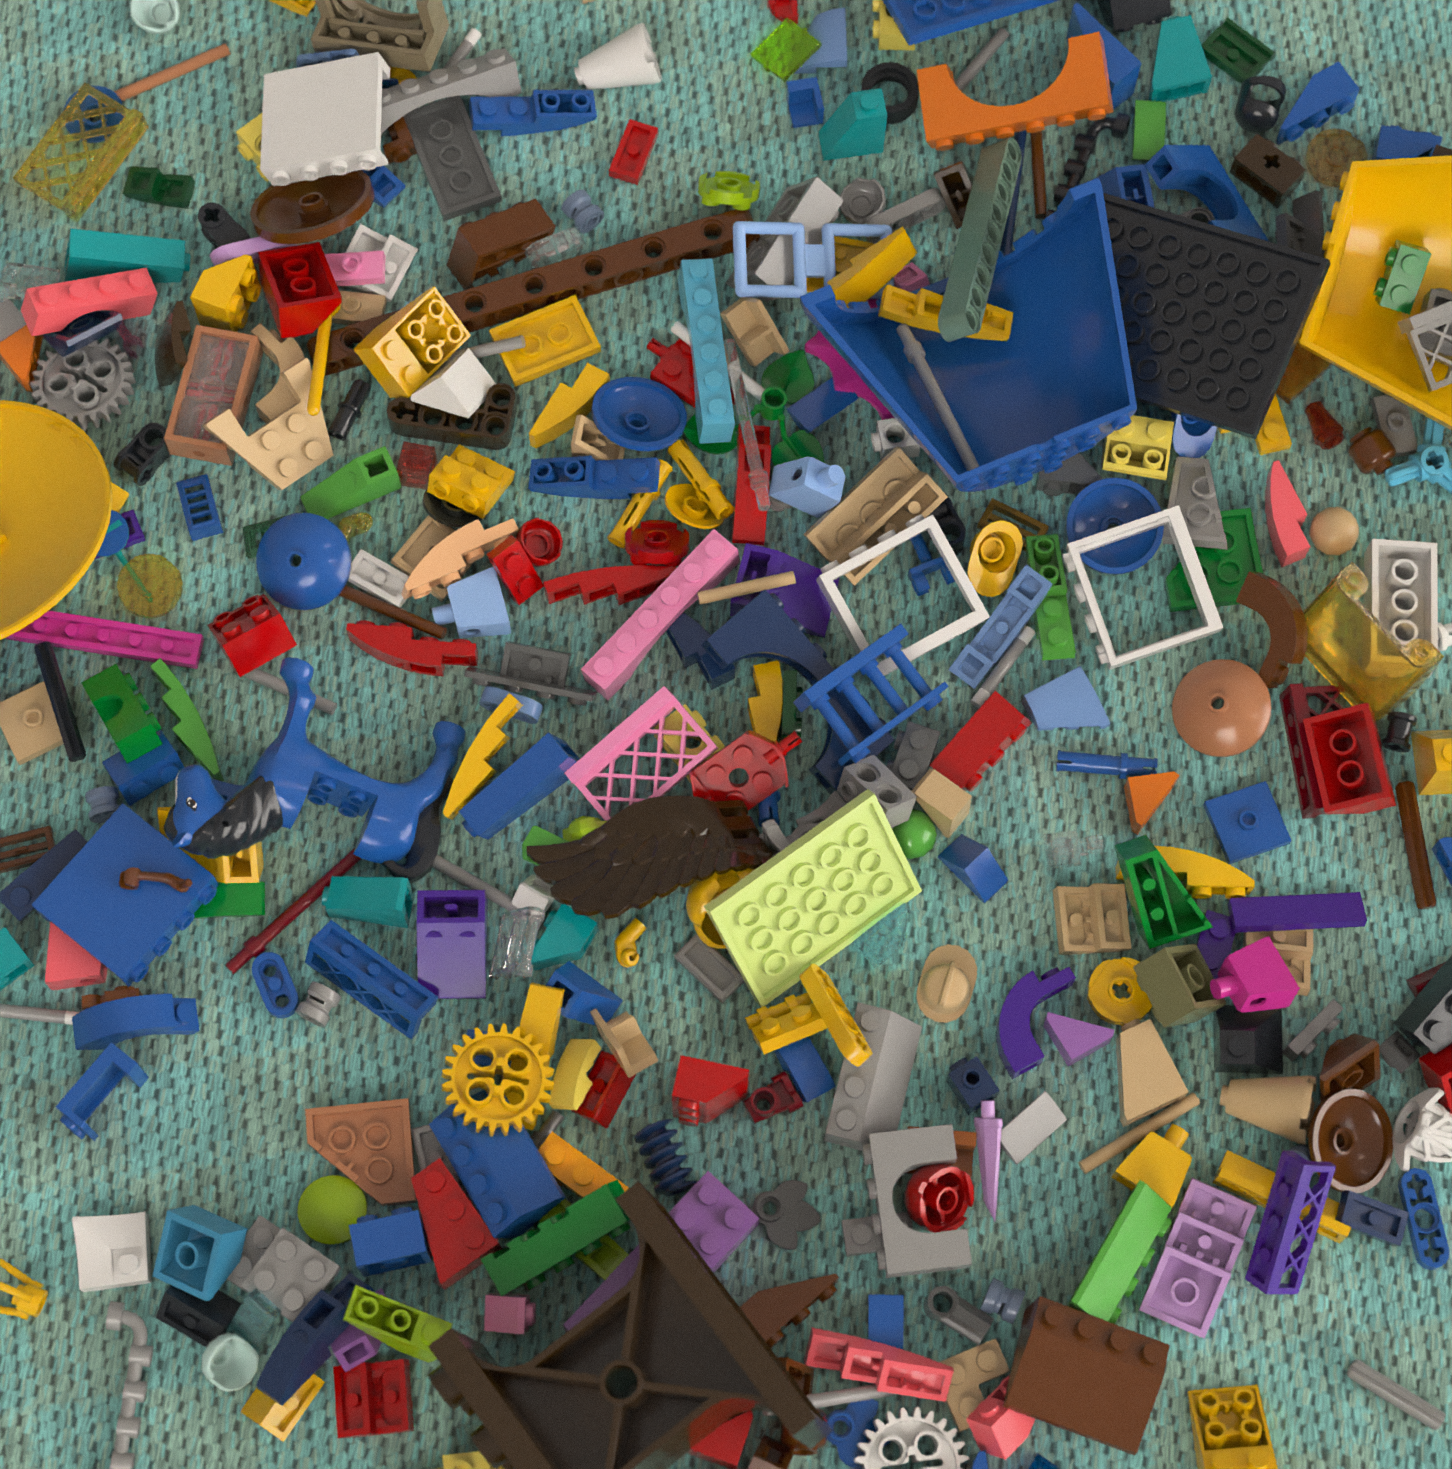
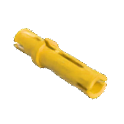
(707, 488)
(637, 508)

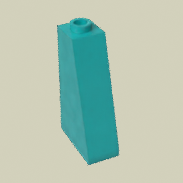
(106, 253)

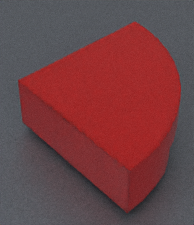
(784, 9)

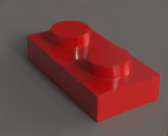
(633, 152)
(515, 570)

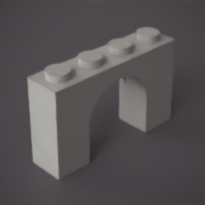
(904, 1249)

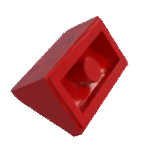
(606, 1092)

